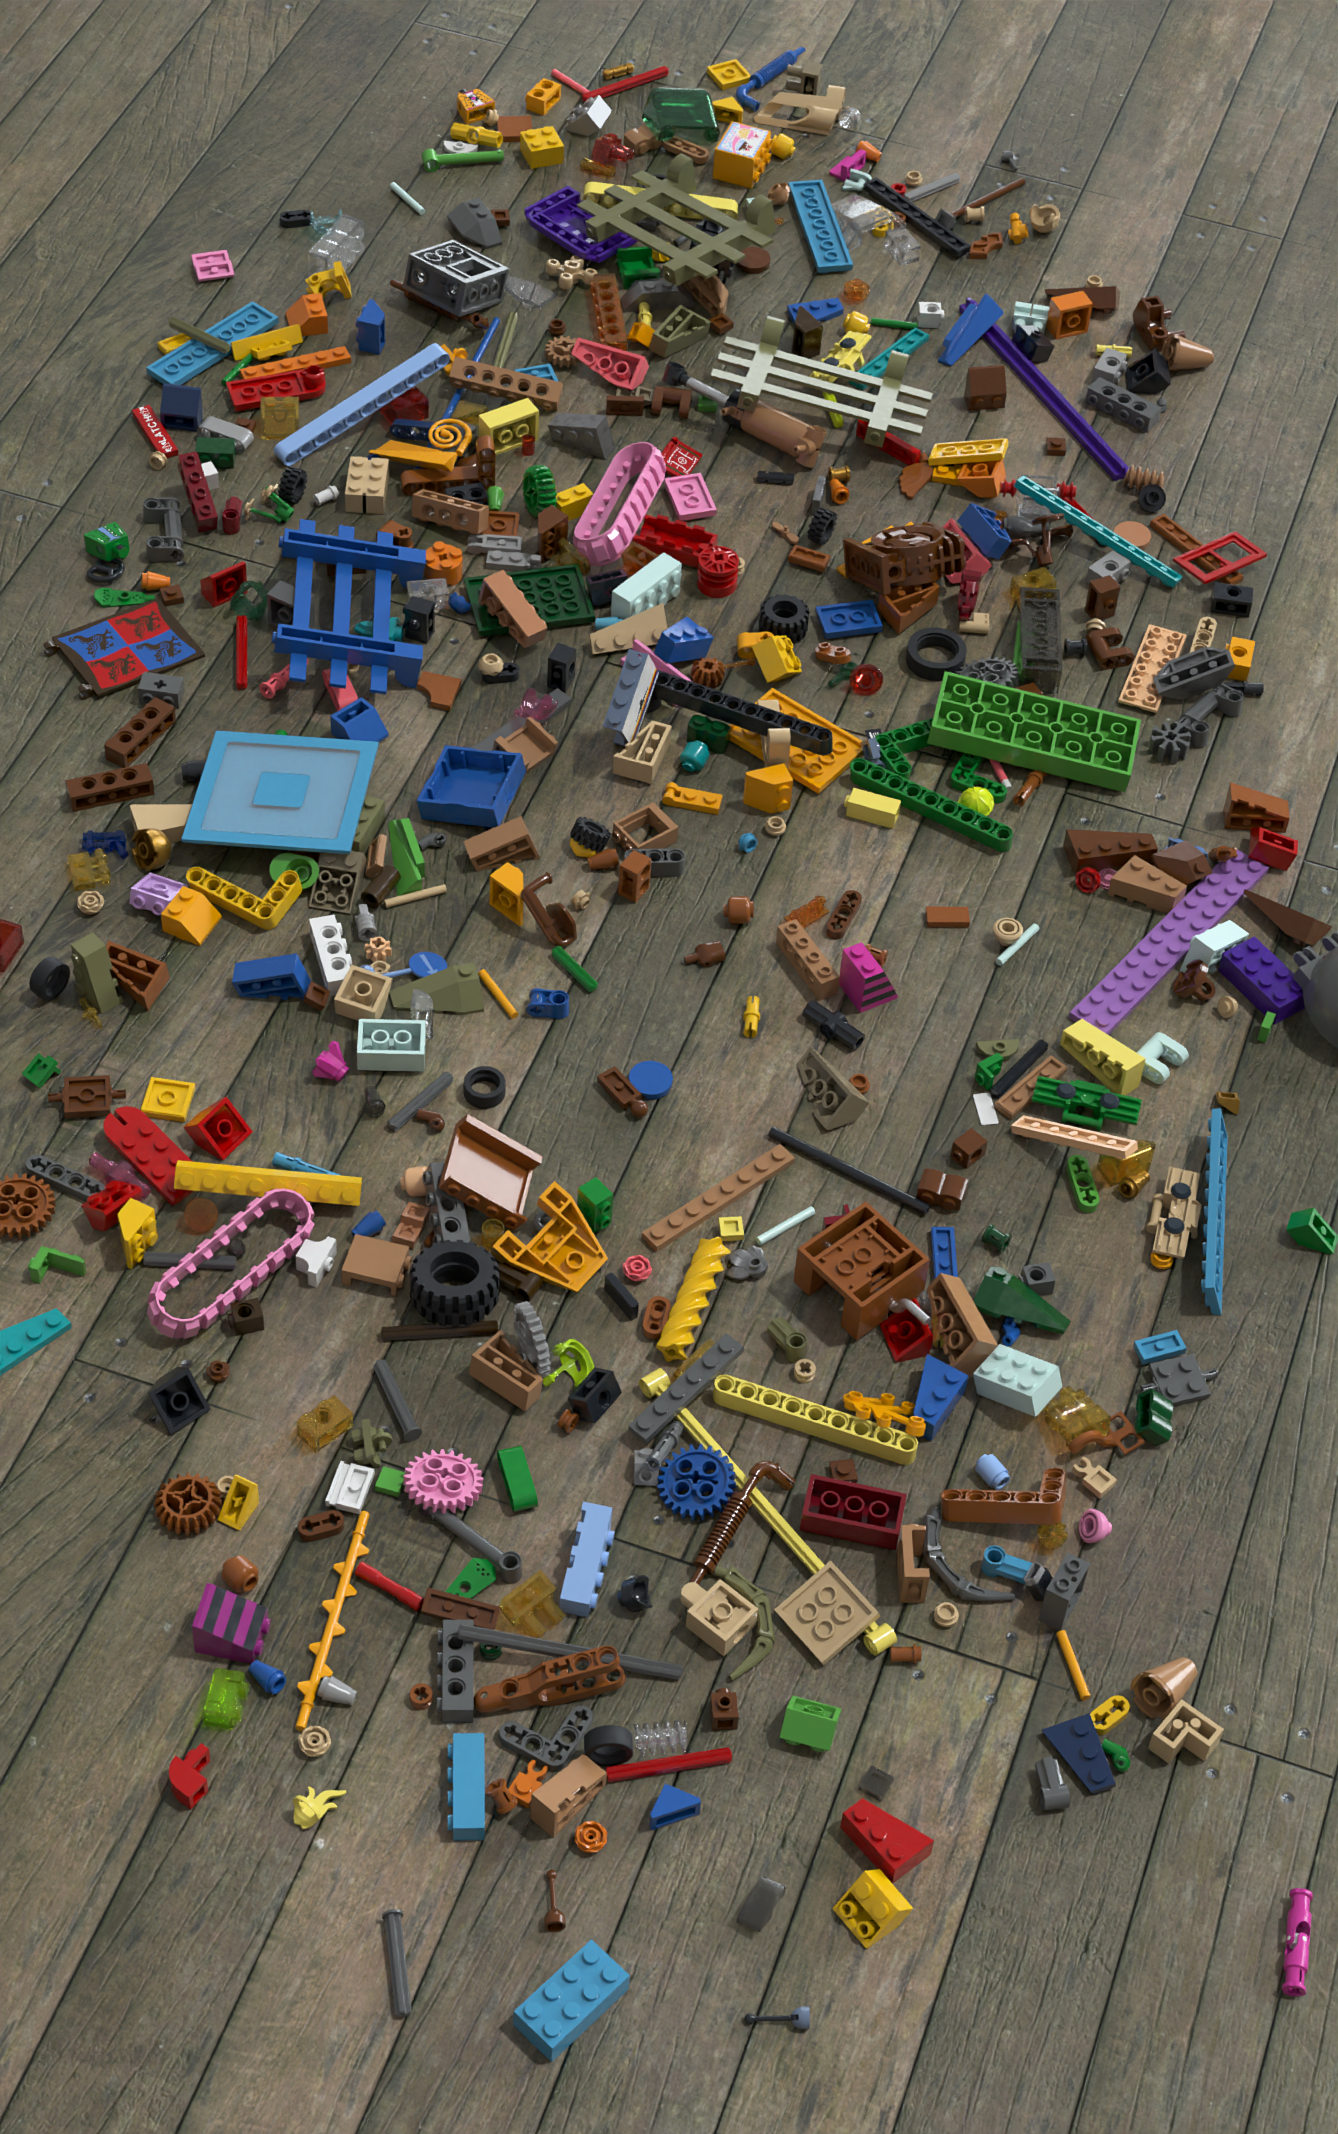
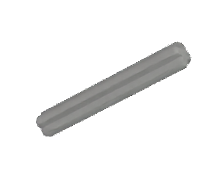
(932, 187)

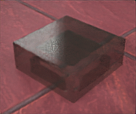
(876, 1783)

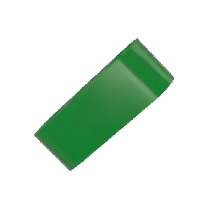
(517, 1478)

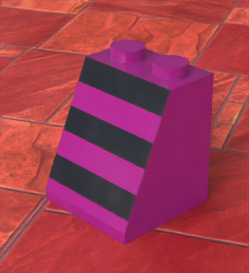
(229, 1626)

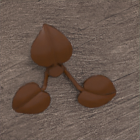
(1043, 552)

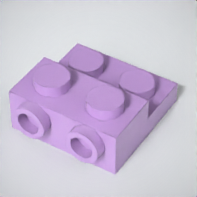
(154, 893)

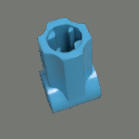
(1005, 1565)

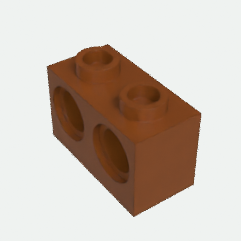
(634, 876)

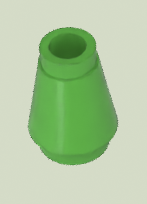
(495, 498)

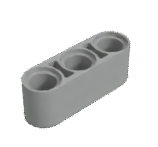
(218, 428)

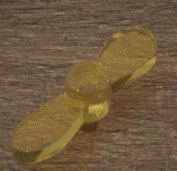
(90, 1012)

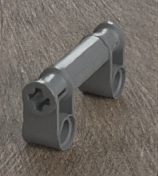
(163, 547)
(1225, 700)

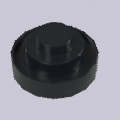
(1151, 498)

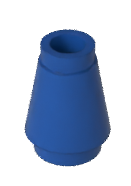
(369, 1225)
(268, 1677)

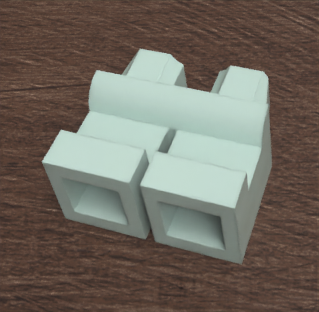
(1023, 317)

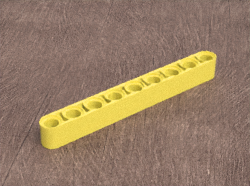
(724, 205)
(823, 1427)

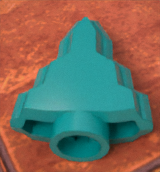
(395, 631)

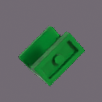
(635, 265)

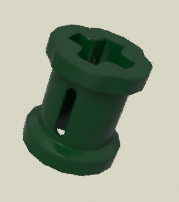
(1002, 1243)

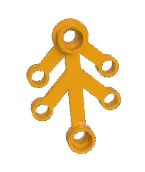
(885, 1411)

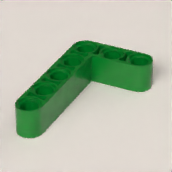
(902, 741)

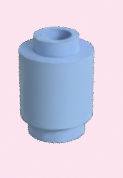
(992, 1471)

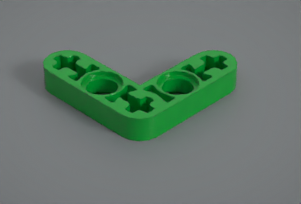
(970, 779)

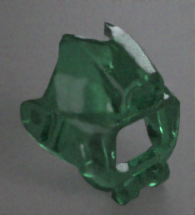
(243, 605)

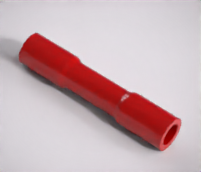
(376, 1578)

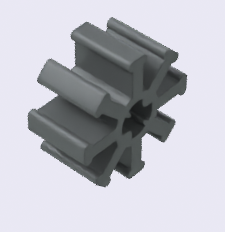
(1169, 743)

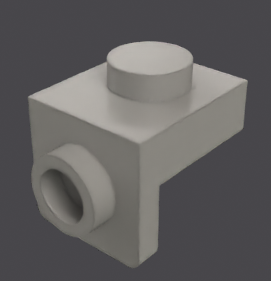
(642, 1474)

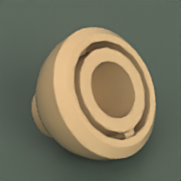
(1007, 931)

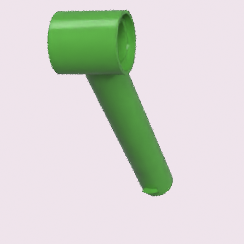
(458, 158)

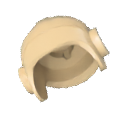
(1044, 218)

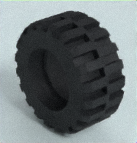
(454, 1303)

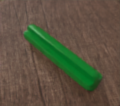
(574, 969)

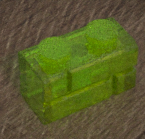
(224, 1698)

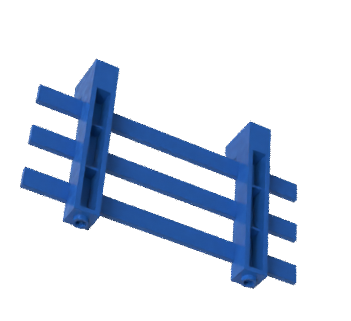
(339, 645)

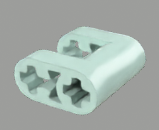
(1168, 1049)

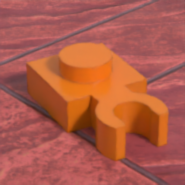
(525, 1785)

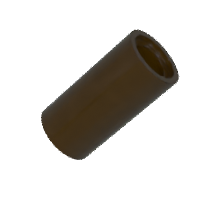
(380, 886)

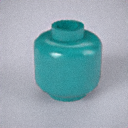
(694, 756)

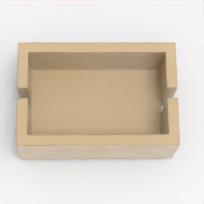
(367, 479)

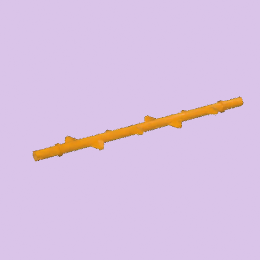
(332, 1628)

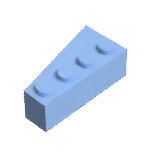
(587, 1560)

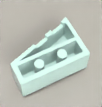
(1213, 943)

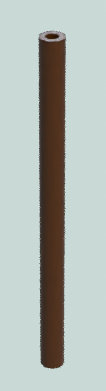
(990, 197)

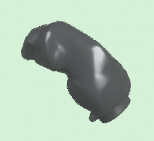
(1021, 527)

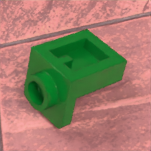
(40, 1069)
(987, 1070)

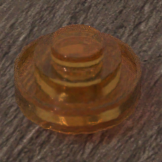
(856, 290)
(201, 1214)

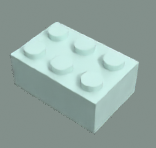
(391, 1045)
(1017, 1380)

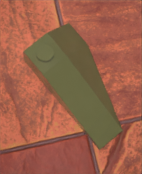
(450, 989)

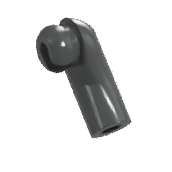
(432, 840)

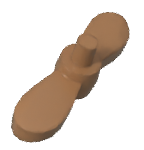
(785, 533)

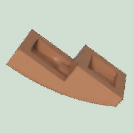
(411, 1225)

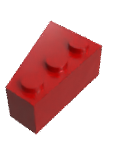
(885, 1839)

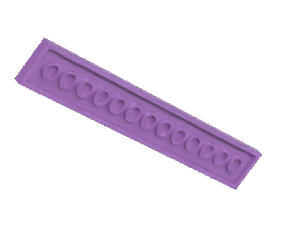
(1168, 943)

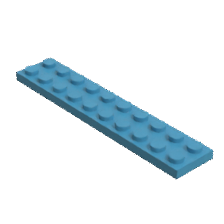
(1215, 1212)

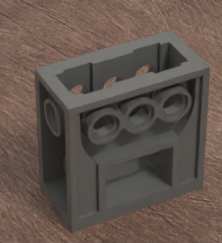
(455, 278)

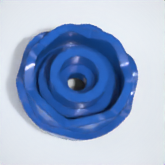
(458, 603)

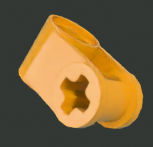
(747, 640)

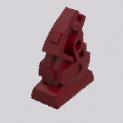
(968, 593)

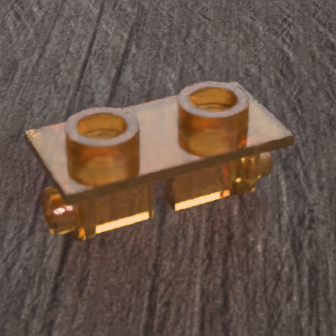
(810, 912)

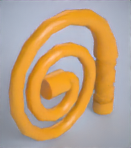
(445, 433)

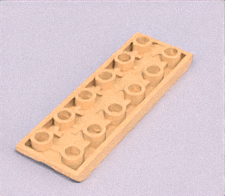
(1155, 651)

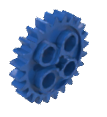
(693, 1501)

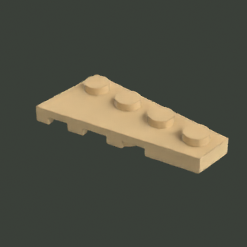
(620, 636)

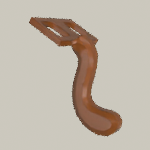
(1112, 1439)

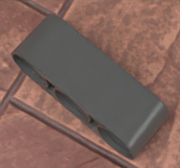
(663, 861)

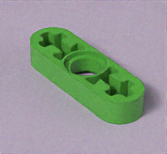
(1081, 1192)

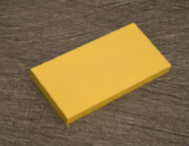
(968, 451)

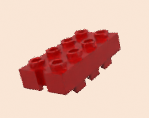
(675, 539)

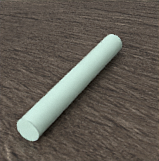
(407, 198)
(1017, 945)
(786, 1225)

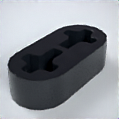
(295, 219)
(504, 676)

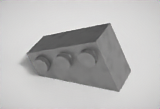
(583, 432)

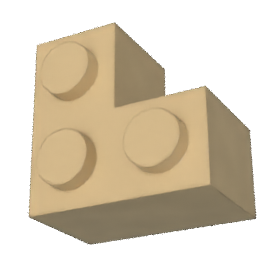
(1186, 1729)

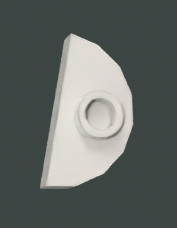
(459, 147)

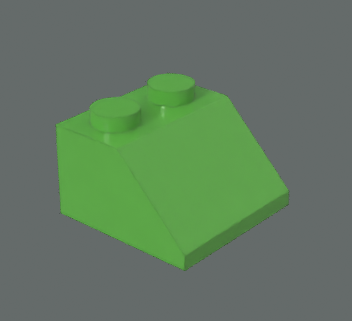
(810, 1724)

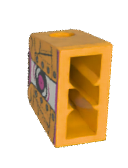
(473, 105)

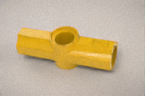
(485, 136)

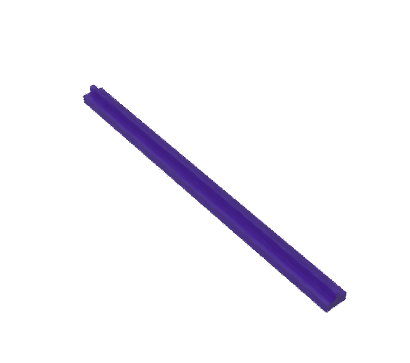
(1053, 400)

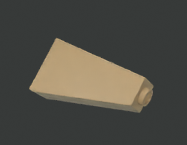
(166, 818)

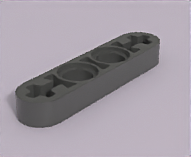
(62, 1183)

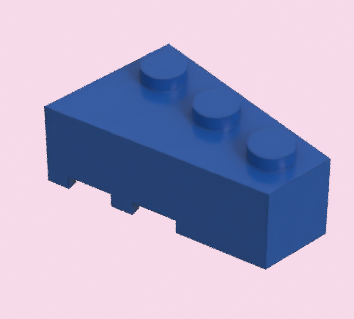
(984, 531)
(683, 642)
(271, 976)
(938, 1394)

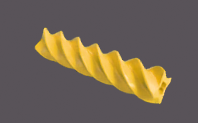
(692, 1299)

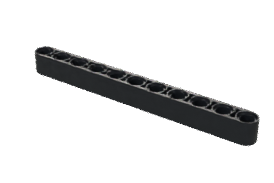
(741, 713)

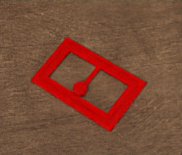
(1226, 566)

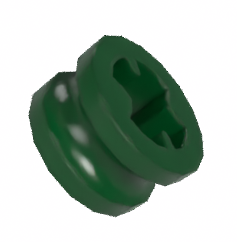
(491, 1654)

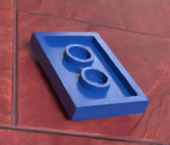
(848, 619)

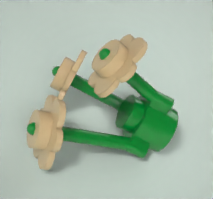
(283, 510)

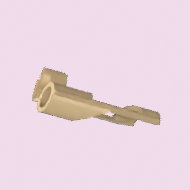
(820, 110)

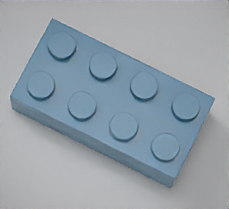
(571, 2000)

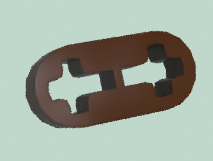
(321, 1526)

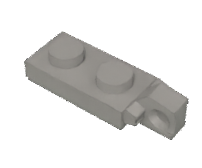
(512, 561)

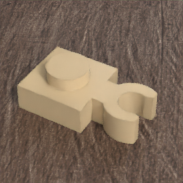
(1096, 1479)

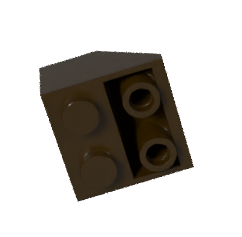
(806, 335)

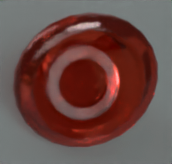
(866, 679)

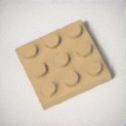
(827, 1613)

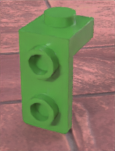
(52, 1257)

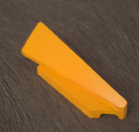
(416, 455)

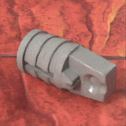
(365, 923)

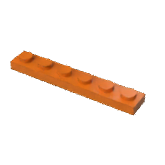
(324, 359)

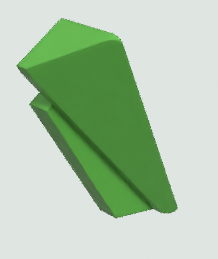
(406, 856)

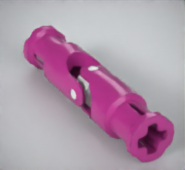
(1297, 1943)

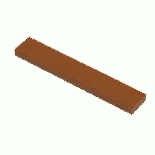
(1186, 542)

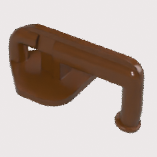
(556, 916)

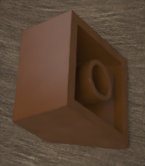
(985, 387)

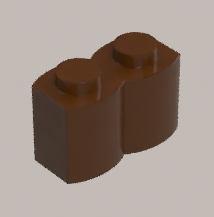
(942, 1189)

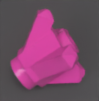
(331, 1063)

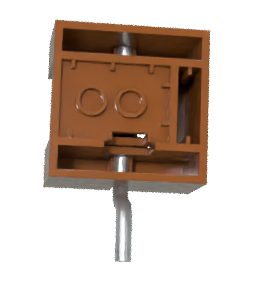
(847, 1257)

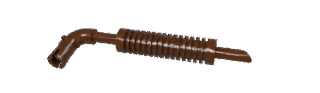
(476, 319)
(733, 1516)

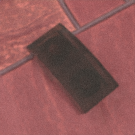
(760, 1904)

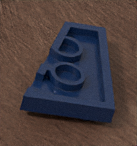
(1081, 1749)

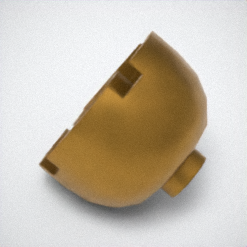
(151, 848)

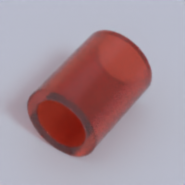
(528, 445)

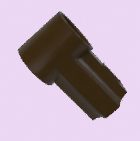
(523, 1285)

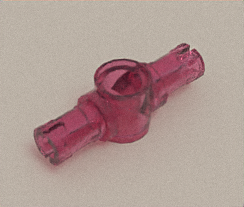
(118, 1171)

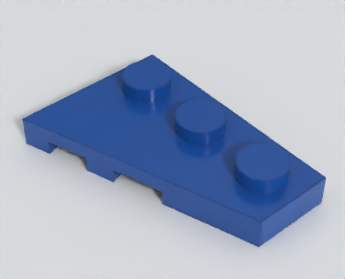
(821, 309)

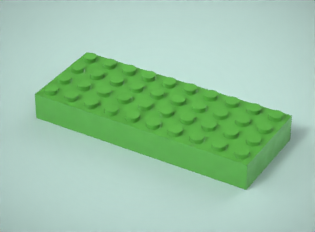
(1034, 731)

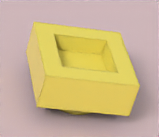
(731, 1228)

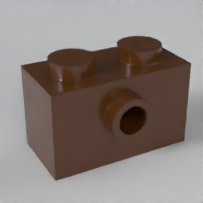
(1102, 598)

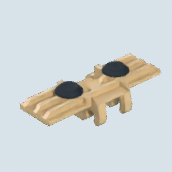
(1184, 1213)

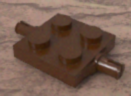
(87, 1096)

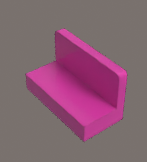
(843, 168)

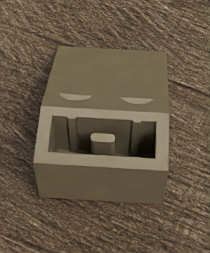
(338, 881)

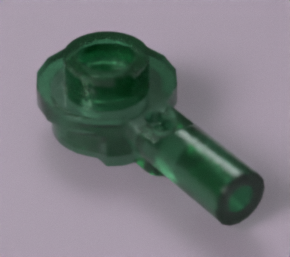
(845, 671)

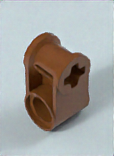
(401, 534)

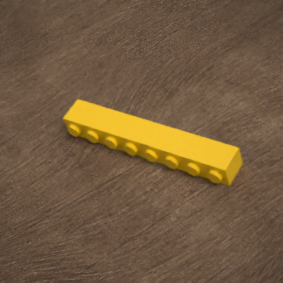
(257, 1181)

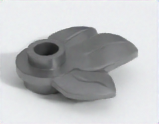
(747, 1263)

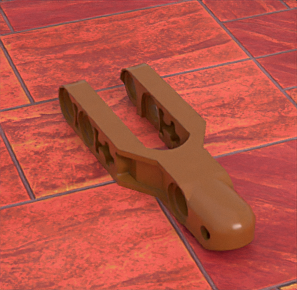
(543, 1687)

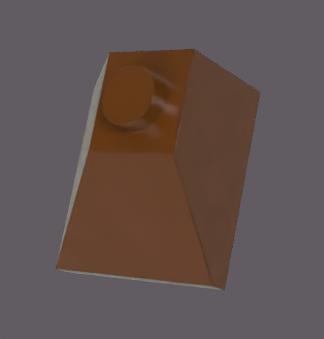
(1182, 862)

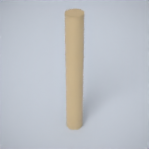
(415, 896)

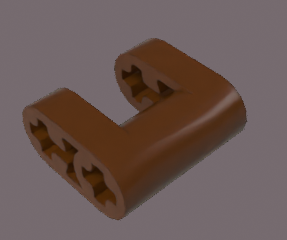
(672, 396)
(1107, 658)

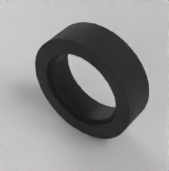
(935, 637)

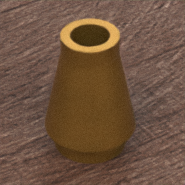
(1133, 1184)

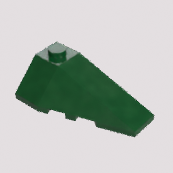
(1008, 1296)

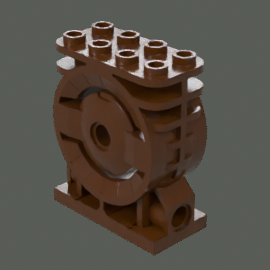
(904, 556)

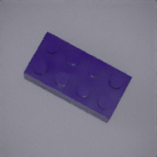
(1262, 979)

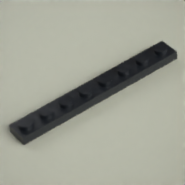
(917, 217)

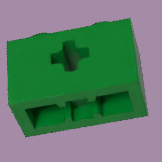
(595, 1204)

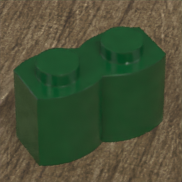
(712, 733)
(1154, 1417)

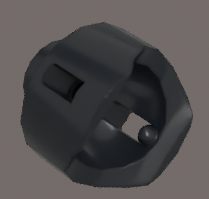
(635, 1594)

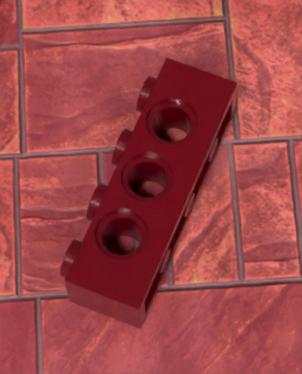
(197, 491)

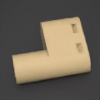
(979, 624)

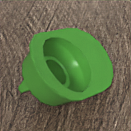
(304, 866)

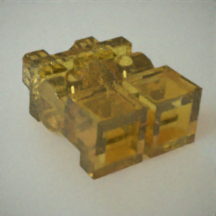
(1075, 1414)

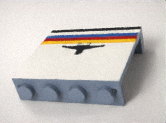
(631, 697)

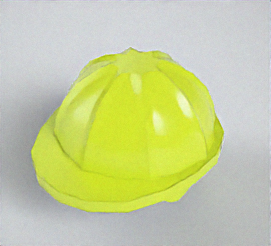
(978, 800)

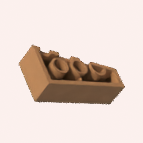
(961, 1324)

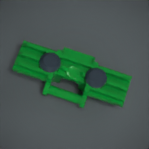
(1086, 1094)

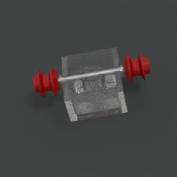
(1025, 505)

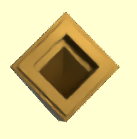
(1228, 1100)

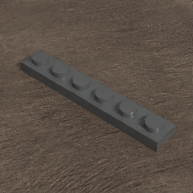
(686, 1388)

